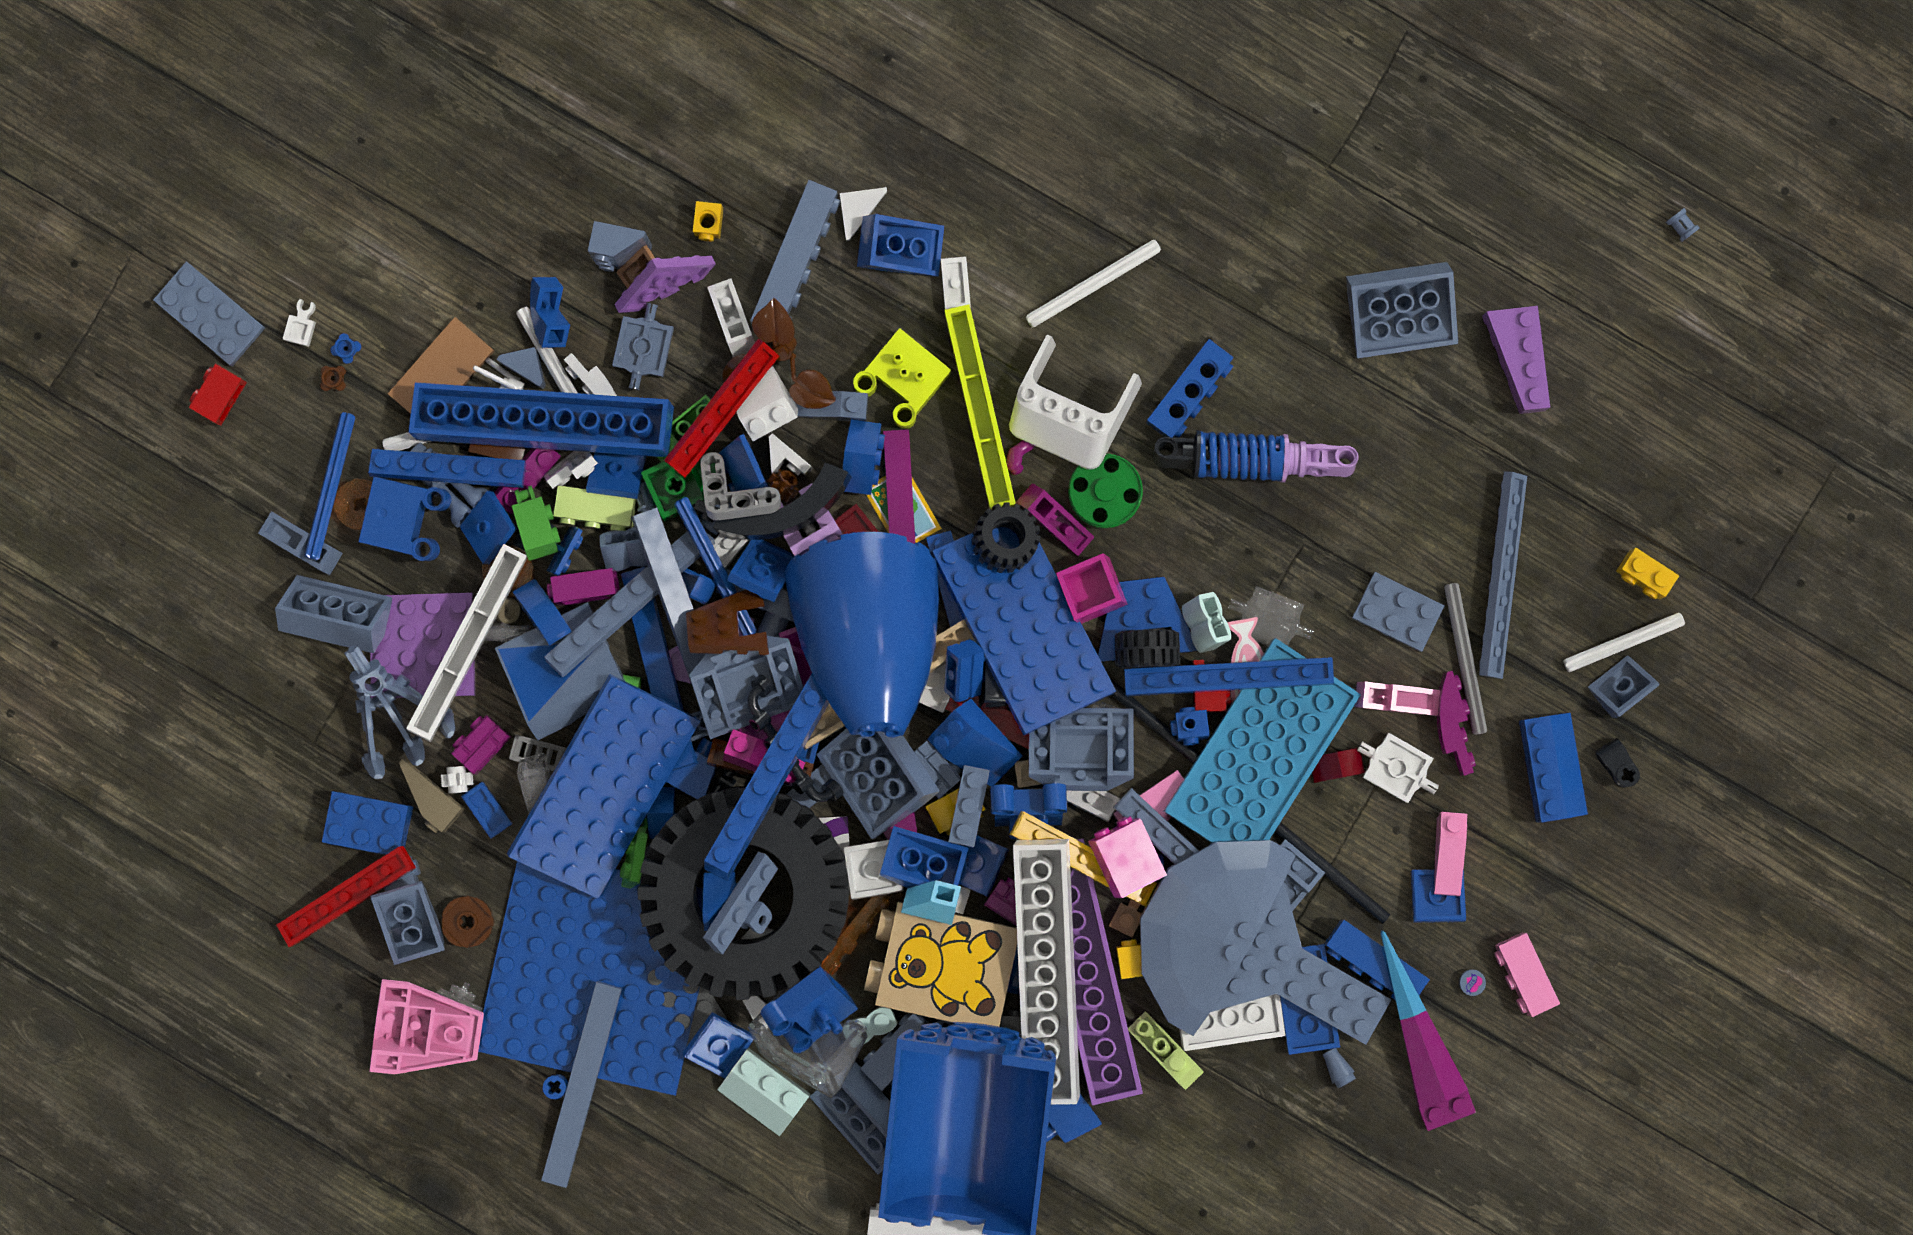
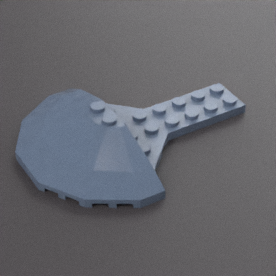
(1228, 936)

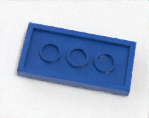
(1304, 1030)

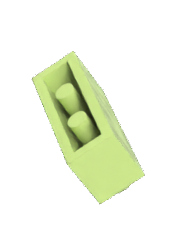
(593, 509)

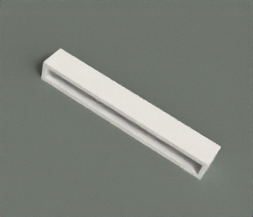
(466, 643)

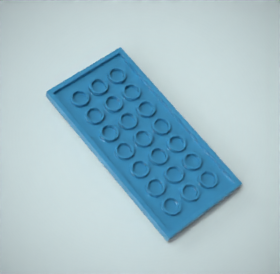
(1260, 757)

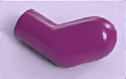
(1015, 455)

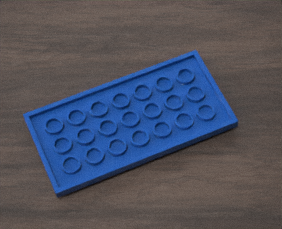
(1025, 631)
(603, 786)

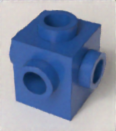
(1197, 719)

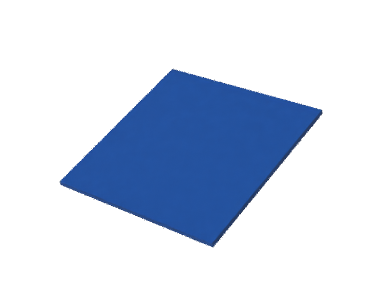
(545, 975)

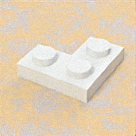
(576, 463)

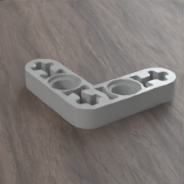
(723, 497)

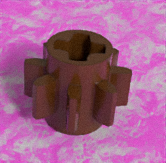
(785, 483)

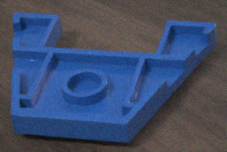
(1148, 607)

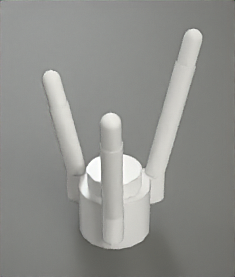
(510, 382)

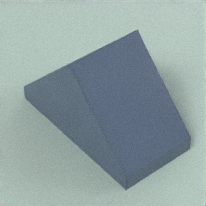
(526, 364)

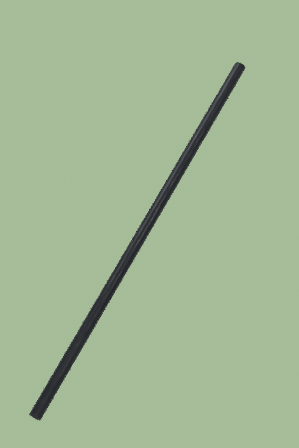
(1281, 831)

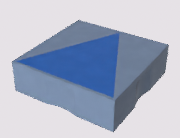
(544, 695)

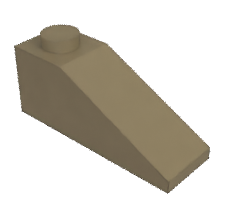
(433, 802)

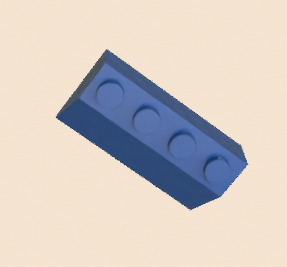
(1553, 767)

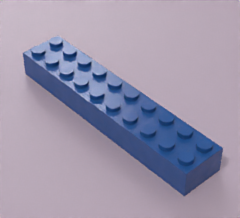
(541, 419)

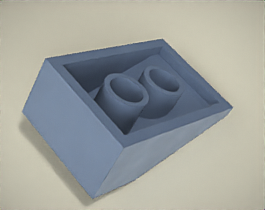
(408, 922)

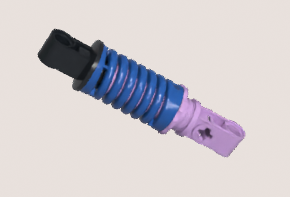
(1252, 454)

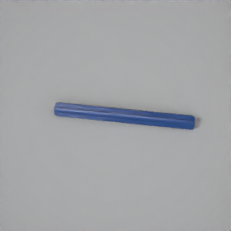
(329, 486)
(711, 560)

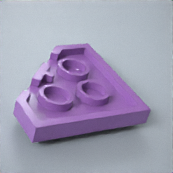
(662, 279)

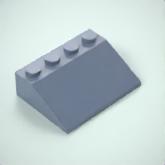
(1402, 309)
(878, 778)

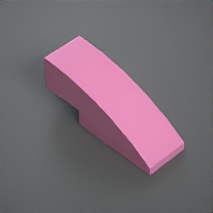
(1397, 698)

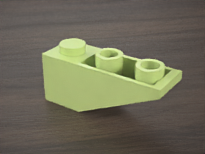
(1165, 1050)

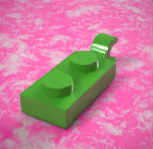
(635, 853)

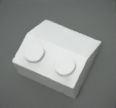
(767, 406)

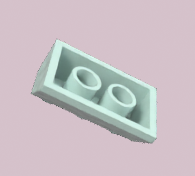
(764, 1092)

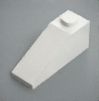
(731, 317)

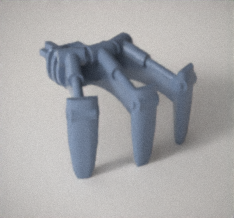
(414, 746)

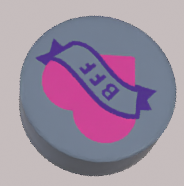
(1472, 982)

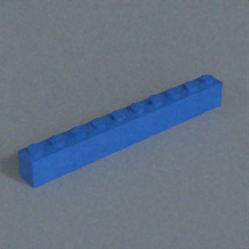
(767, 781)

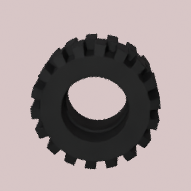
(1015, 520)
(1147, 648)

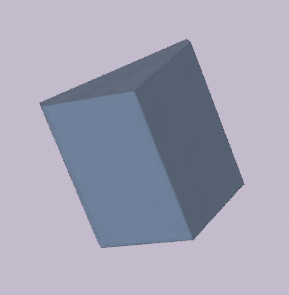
(1622, 687)

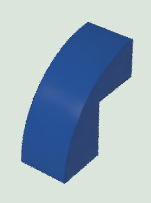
(547, 320)

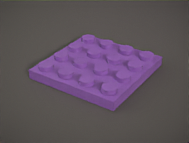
(419, 637)

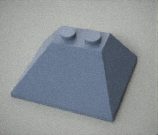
(725, 681)
(1084, 750)

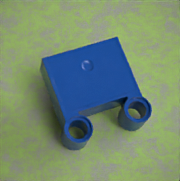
(396, 517)
(1044, 804)
(809, 1010)

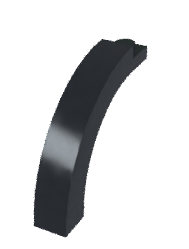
(790, 518)

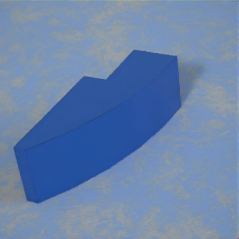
(541, 612)

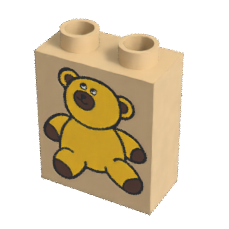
(943, 968)

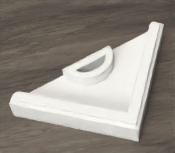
(857, 205)

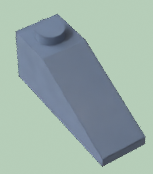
(846, 407)

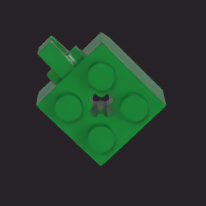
(660, 479)

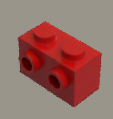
(217, 394)

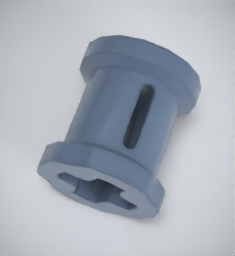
(1683, 233)

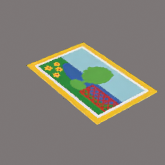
(924, 519)

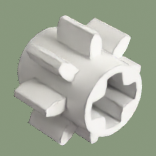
(457, 779)

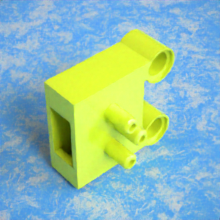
(906, 371)

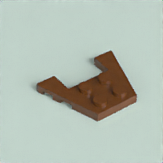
(717, 626)

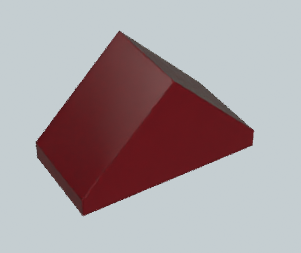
(1338, 765)

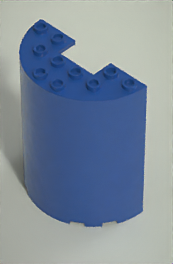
(967, 1128)

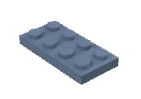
(209, 314)

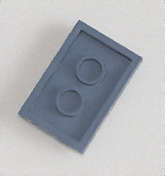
(1398, 612)

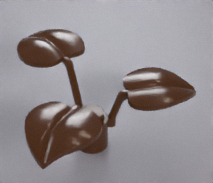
(775, 325)

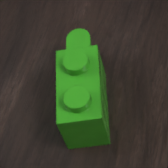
(534, 524)

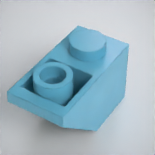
(932, 901)

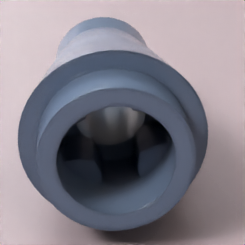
(1339, 1070)

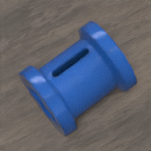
(547, 1086)

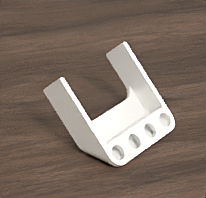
(1063, 424)

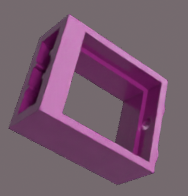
(583, 587)

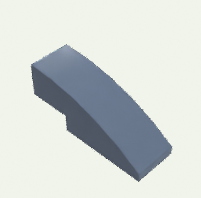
(295, 541)

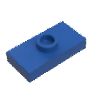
(486, 810)

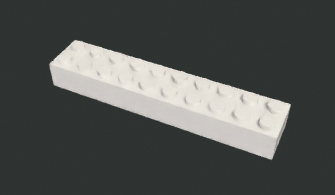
(1048, 956)

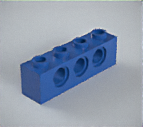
(1209, 355)

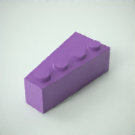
(1521, 355)

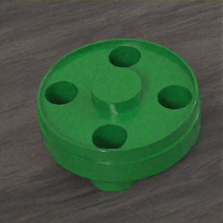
(1106, 493)

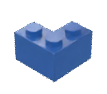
(863, 455)

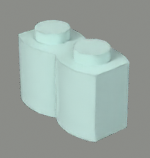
(1206, 622)
(878, 1022)

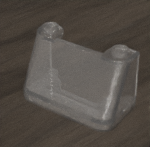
(822, 1064)

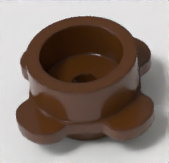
(327, 372)

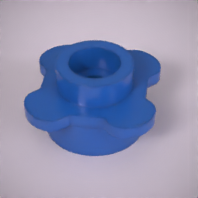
(338, 348)

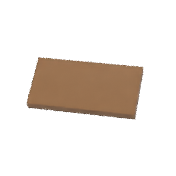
(445, 361)

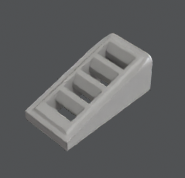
(517, 744)

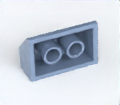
(614, 245)

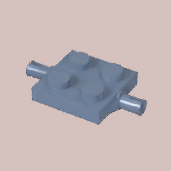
(643, 346)

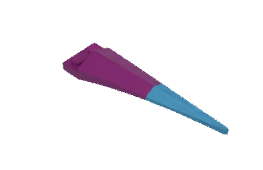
(1435, 1078)

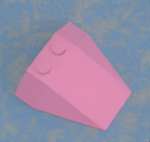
(421, 1030)

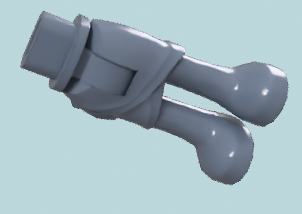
(458, 509)

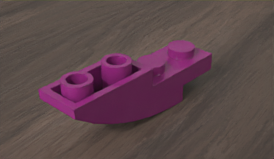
(1450, 713)

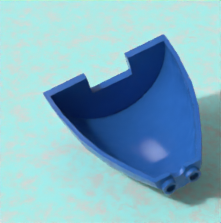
(867, 625)

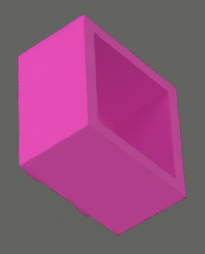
(1091, 588)

